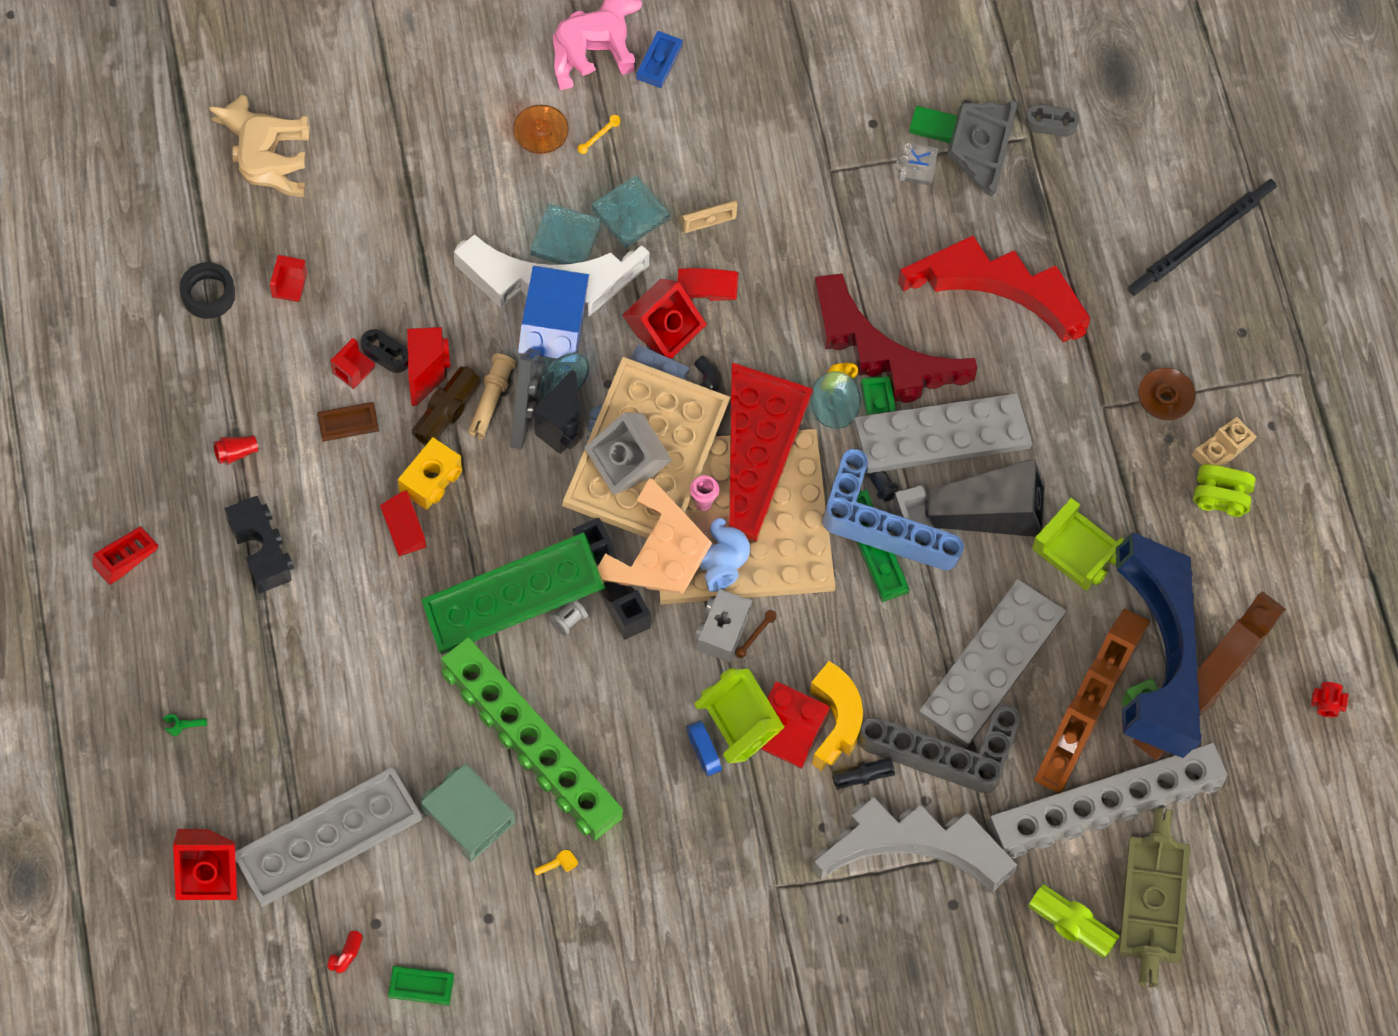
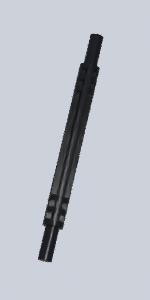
(1202, 237)

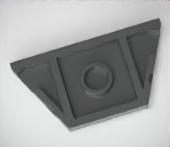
(982, 141)
(526, 394)

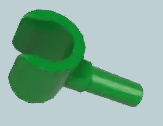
(182, 724)

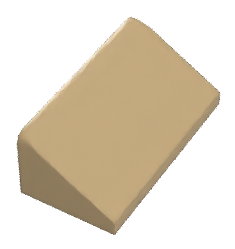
(708, 216)

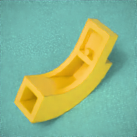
(839, 692)

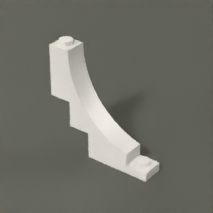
(505, 276)

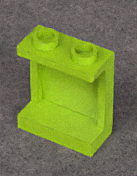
(1076, 546)
(740, 713)

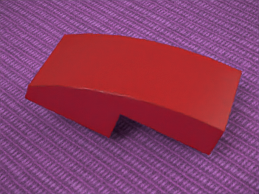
(709, 283)

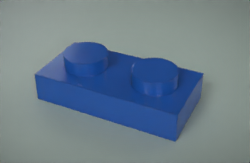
(659, 59)

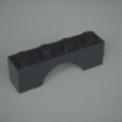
(621, 600)

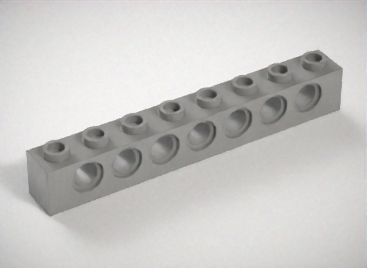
(1202, 761)

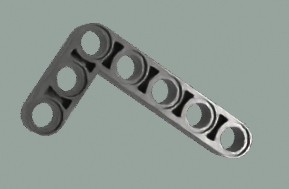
(945, 752)

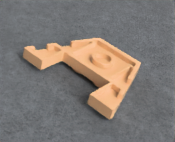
(669, 553)

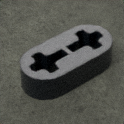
(388, 346)

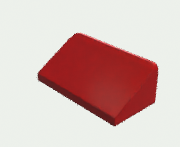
(403, 524)

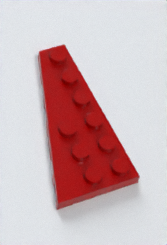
(762, 433)

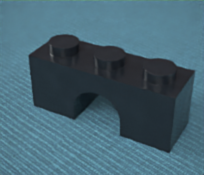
(251, 522)

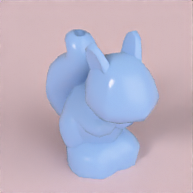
(725, 557)

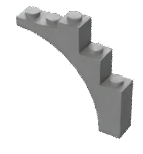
(918, 833)

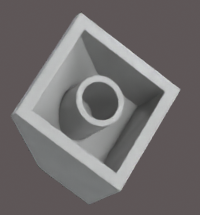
(627, 452)

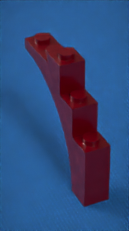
(875, 353)

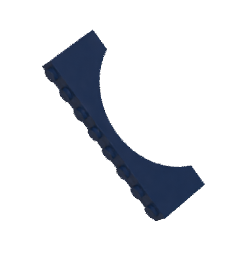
(1164, 580)

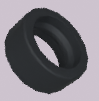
(202, 271)

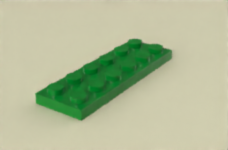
(513, 593)

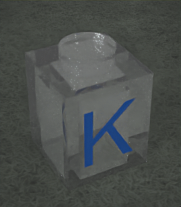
(917, 164)

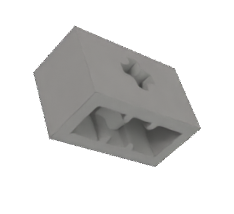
(723, 641)

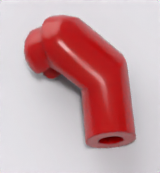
(349, 953)

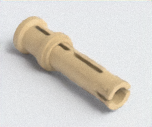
(495, 384)

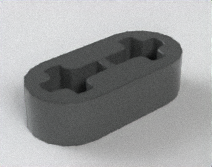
(1051, 120)

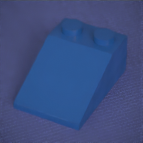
(554, 312)

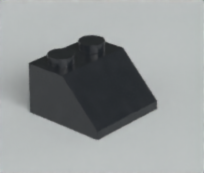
(558, 415)

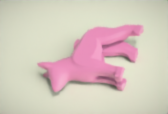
(593, 31)

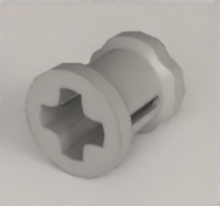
(563, 625)

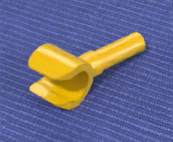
(564, 858)

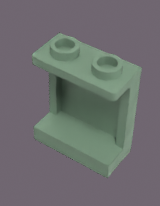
(468, 811)

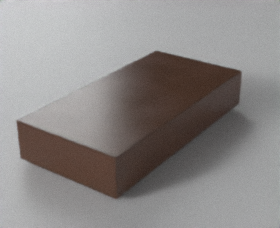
(348, 421)

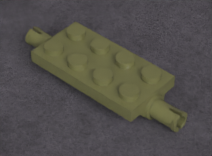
(1154, 898)

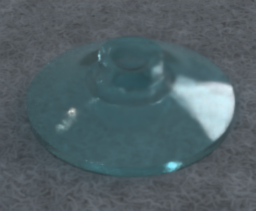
(560, 368)
(845, 400)

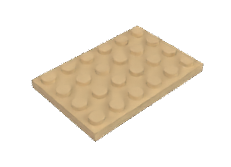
(686, 425)

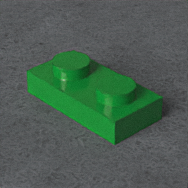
(877, 395)

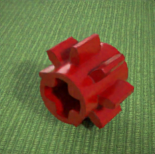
(1329, 699)

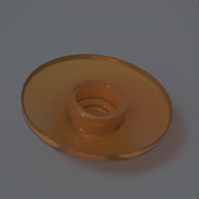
(540, 119)

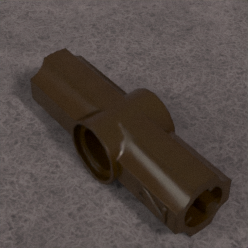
(446, 405)

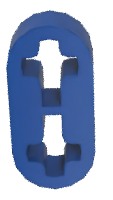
(703, 748)

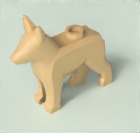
(257, 143)

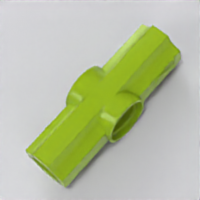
(1073, 921)

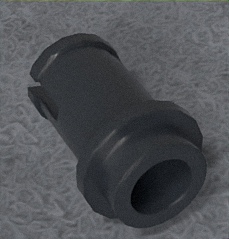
(883, 485)

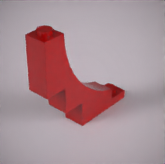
(968, 268)

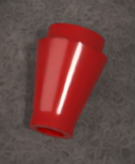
(234, 448)

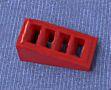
(110, 567)

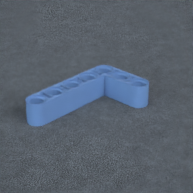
(881, 522)

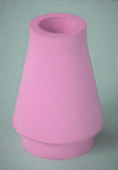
(704, 492)

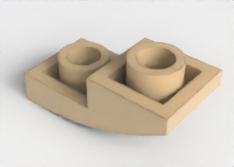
(1225, 445)

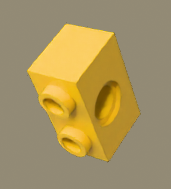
(433, 458)

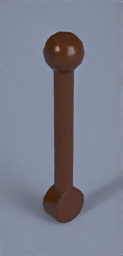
(770, 617)

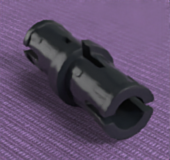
(863, 773)

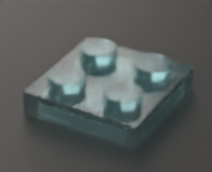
(630, 211)
(565, 236)

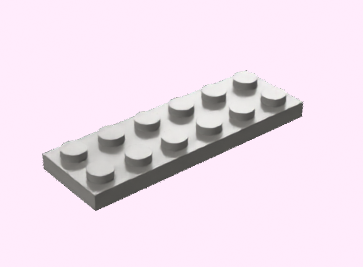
(942, 433)
(992, 663)
(327, 836)

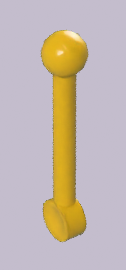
(613, 122)

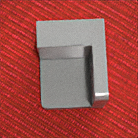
(910, 504)

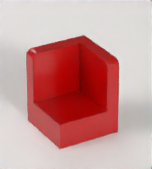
(288, 278)
(351, 364)

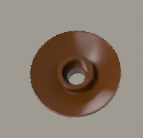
(1167, 383)

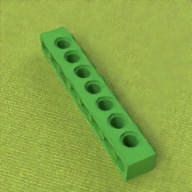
(469, 658)

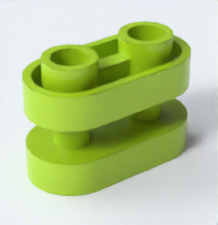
(1224, 490)

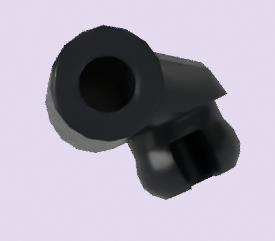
(710, 374)

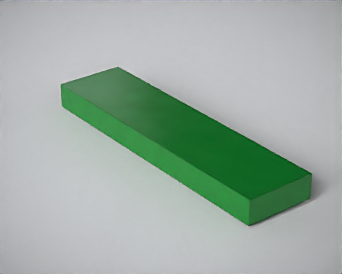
(882, 564)

